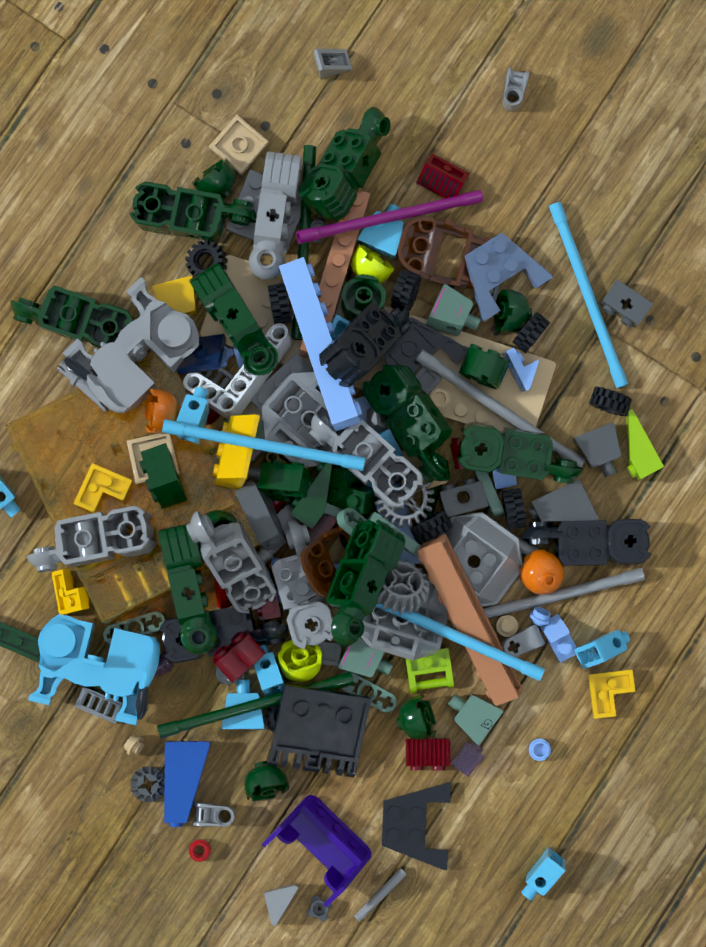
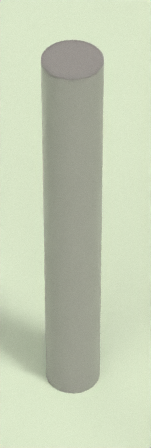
(374, 901)

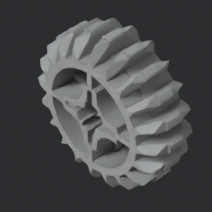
(418, 510)
(399, 592)

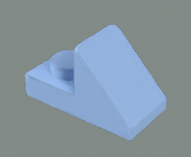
(522, 375)
(559, 638)

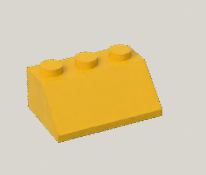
(234, 459)

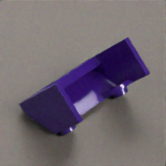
(327, 840)

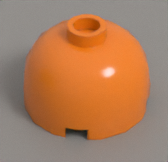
(158, 407)
(541, 572)

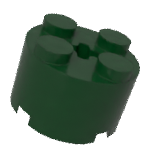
(360, 288)
(484, 367)

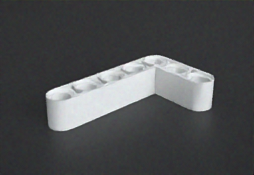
(242, 378)

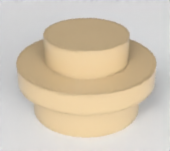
(440, 398)
(507, 626)
(134, 745)

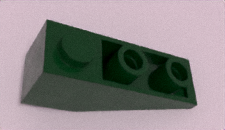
(311, 508)

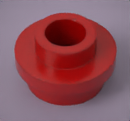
(199, 857)

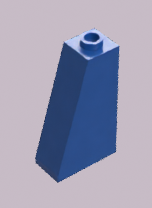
(182, 778)

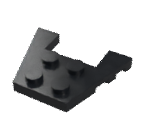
(419, 337)
(406, 824)

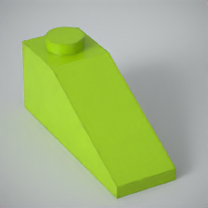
(640, 452)

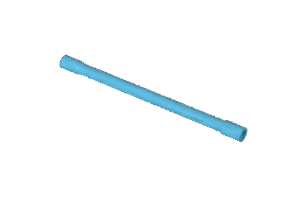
(615, 368)
(183, 429)
(525, 667)

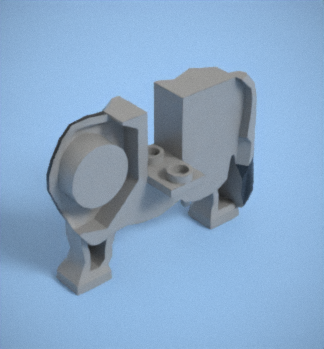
(112, 368)

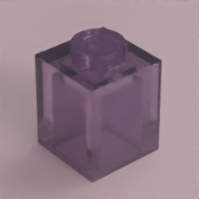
(467, 758)

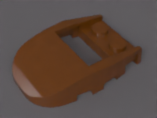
(421, 244)
(318, 563)

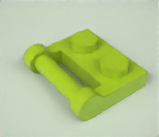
(430, 664)

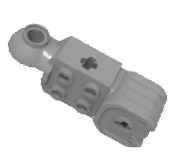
(278, 190)
(380, 463)
(97, 538)
(233, 562)
(289, 570)

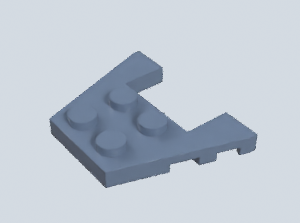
(494, 264)

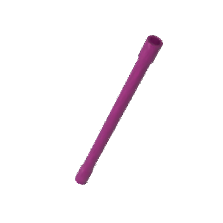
(316, 233)

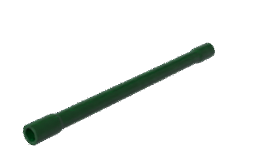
(309, 161)
(176, 727)

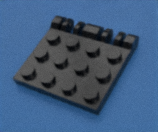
(319, 726)

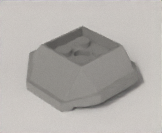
(285, 413)
(495, 547)
(406, 638)

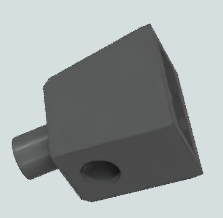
(600, 448)

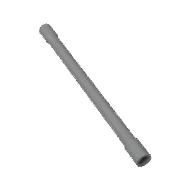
(435, 365)
(621, 579)

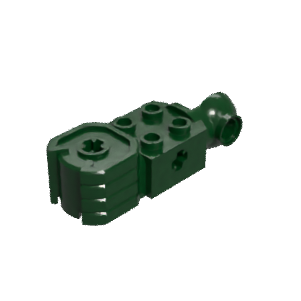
(344, 167)
(187, 211)
(229, 309)
(73, 316)
(411, 418)
(513, 453)
(181, 560)
(360, 576)

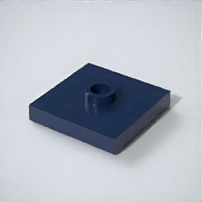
(206, 356)

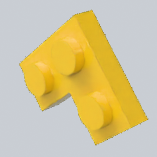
(99, 482)
(68, 599)
(603, 687)

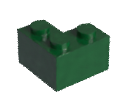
(163, 478)
(284, 481)
(346, 491)

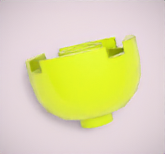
(369, 263)
(299, 663)

